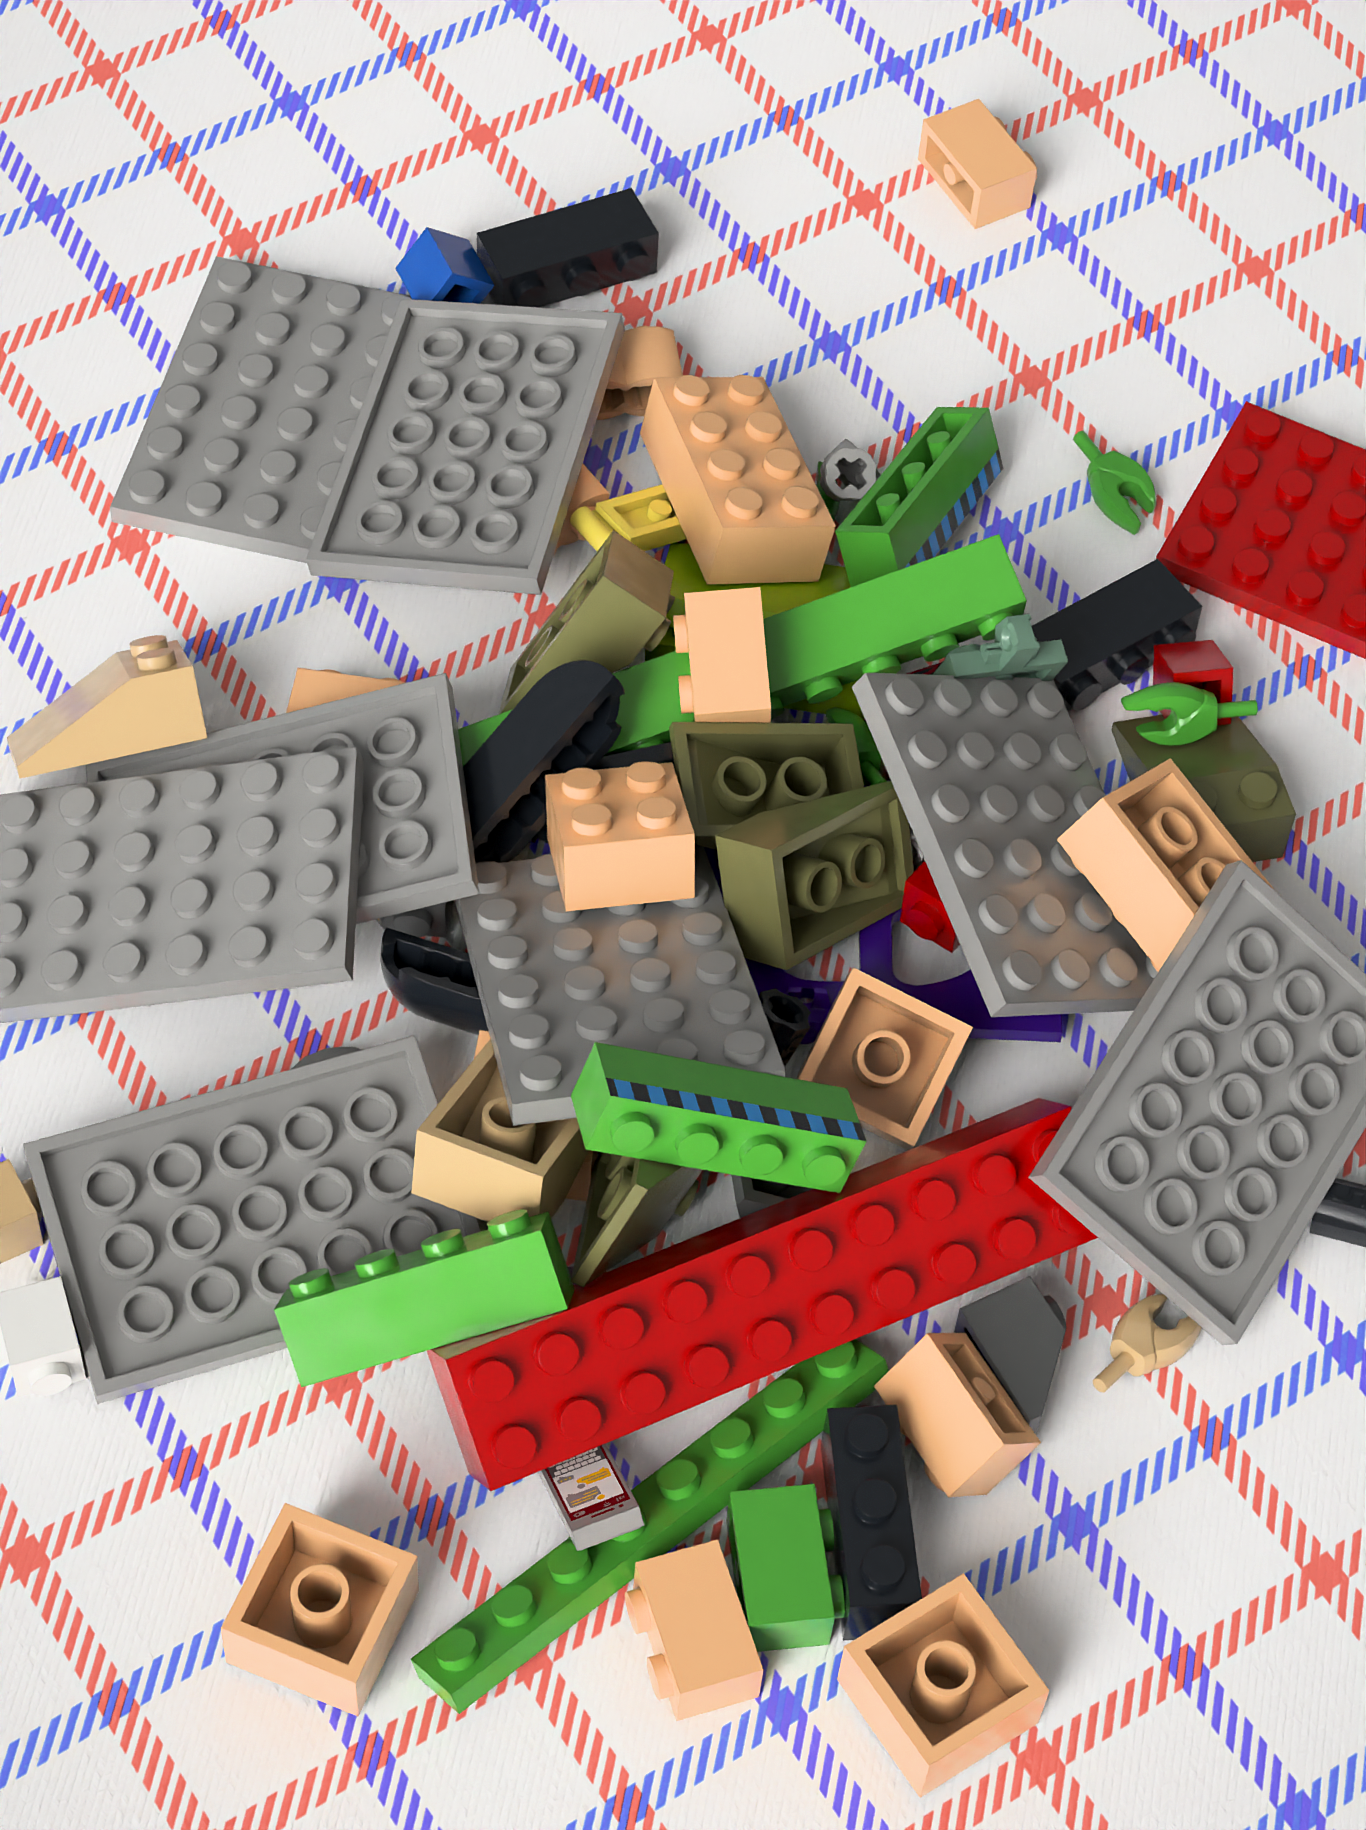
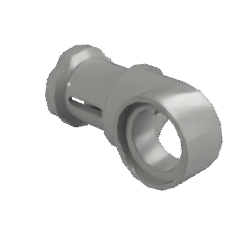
(852, 467)

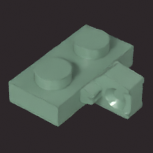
(1010, 656)

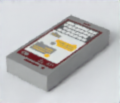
(592, 1497)

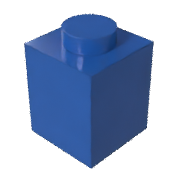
(444, 269)

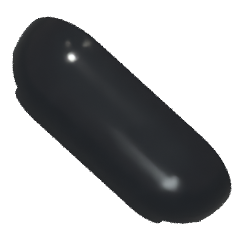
(554, 728)
(432, 981)

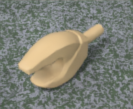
(1142, 1345)

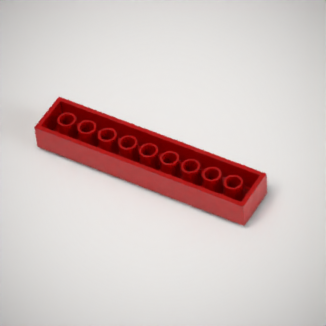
(757, 1296)

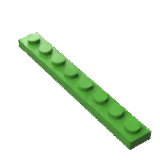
(672, 1504)

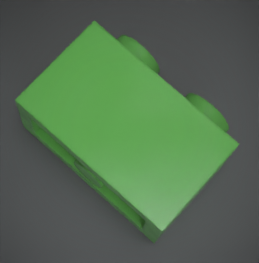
(782, 1566)

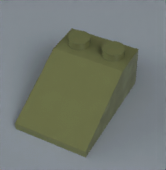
(602, 618)
(756, 767)
(1230, 776)
(814, 872)
(627, 1209)

